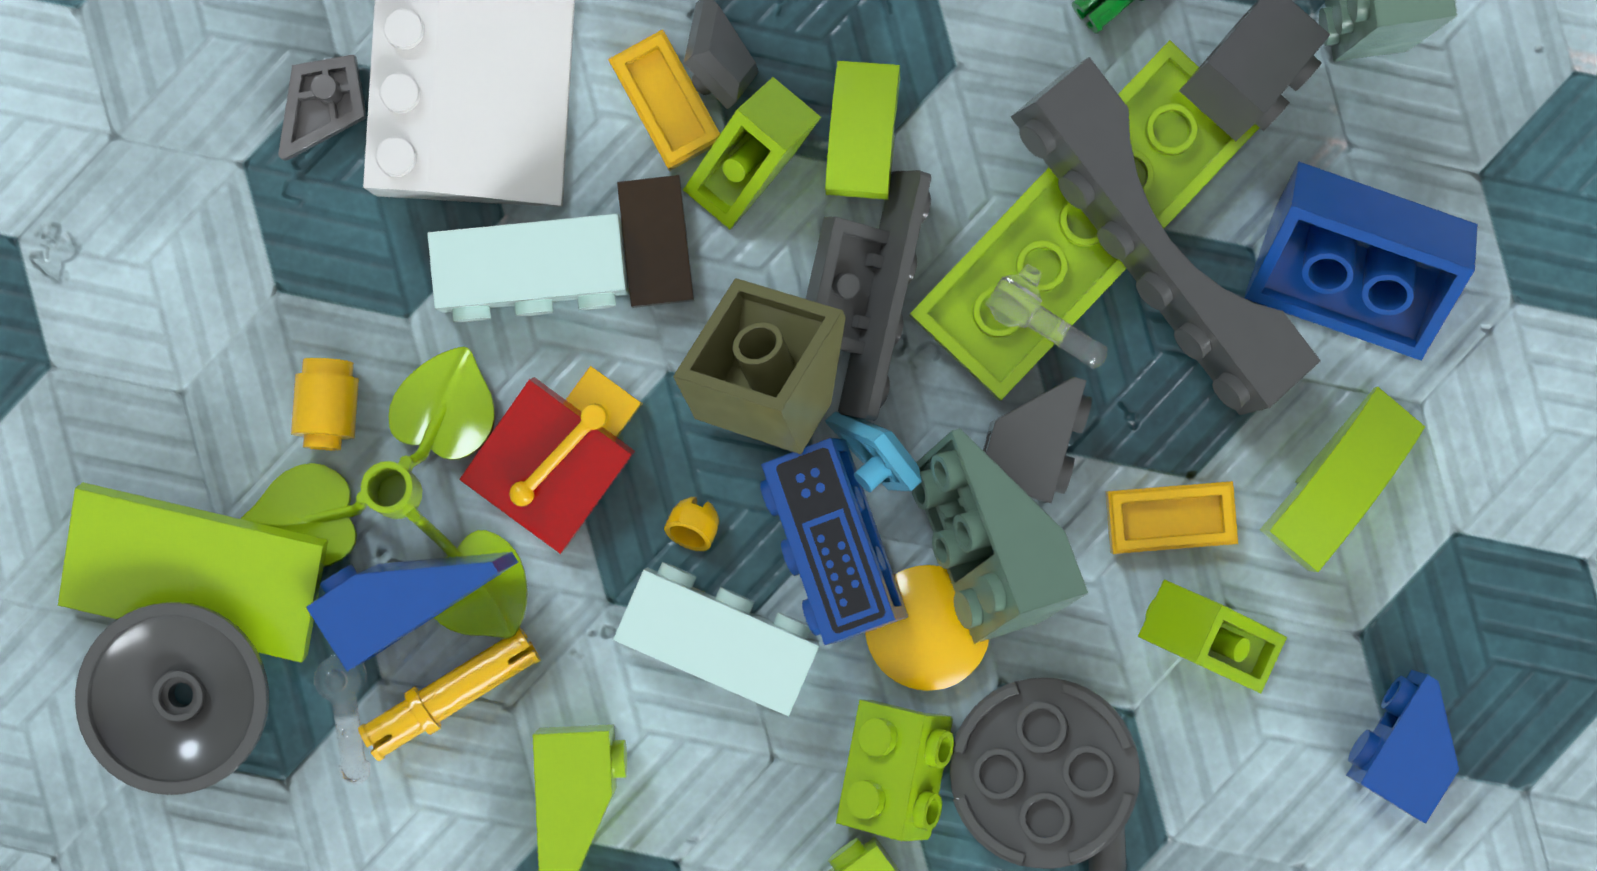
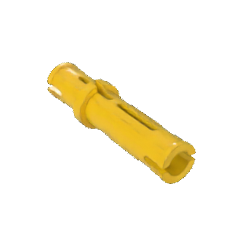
(429, 706)

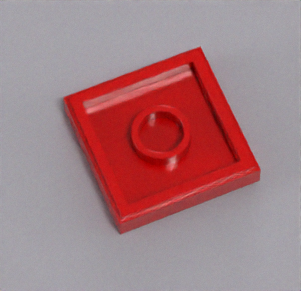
(521, 443)

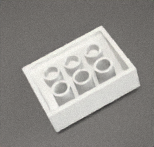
(469, 100)

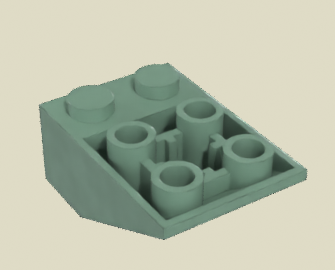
(994, 540)

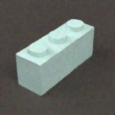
(528, 266)
(718, 638)

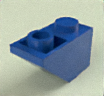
(1411, 749)

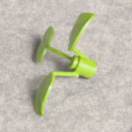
(441, 410)

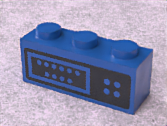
(832, 541)

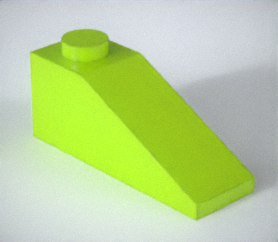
(573, 788)

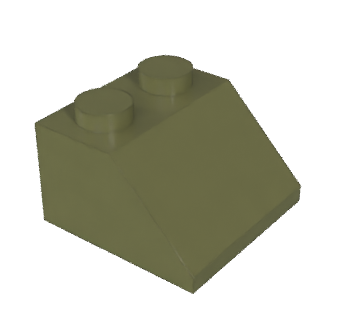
(764, 365)

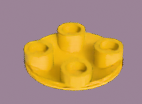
(930, 645)

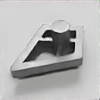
(320, 103)

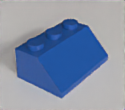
(1363, 261)

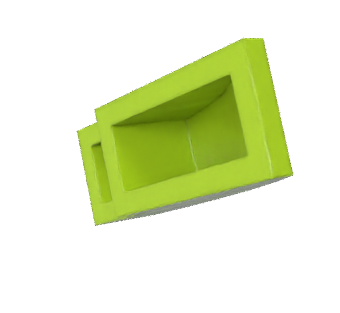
(1343, 480)

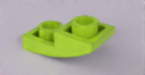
(862, 130)

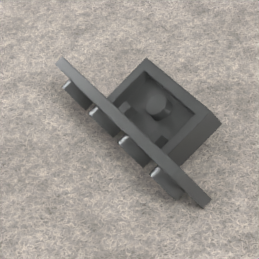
(867, 278)

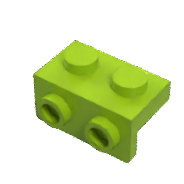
(895, 771)

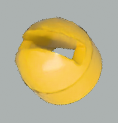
(692, 525)

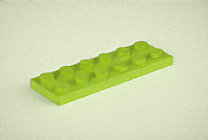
(1174, 158)

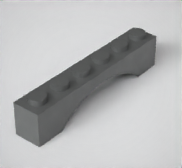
(1085, 141)

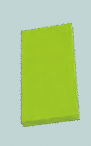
(149, 551)

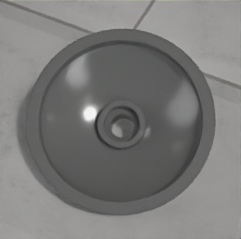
(131, 707)

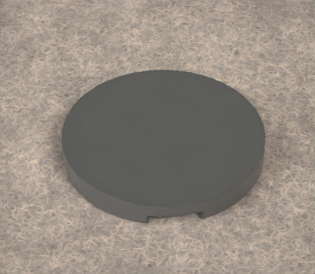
(1044, 773)

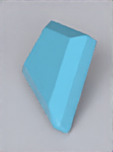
(879, 451)

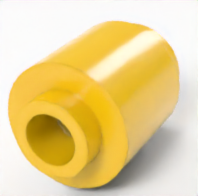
(325, 403)

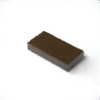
(655, 241)

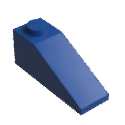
(390, 600)

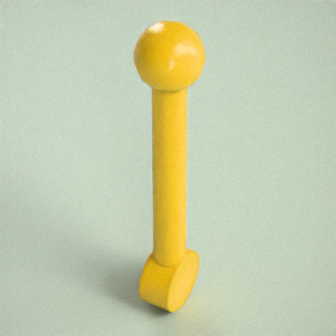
(592, 417)

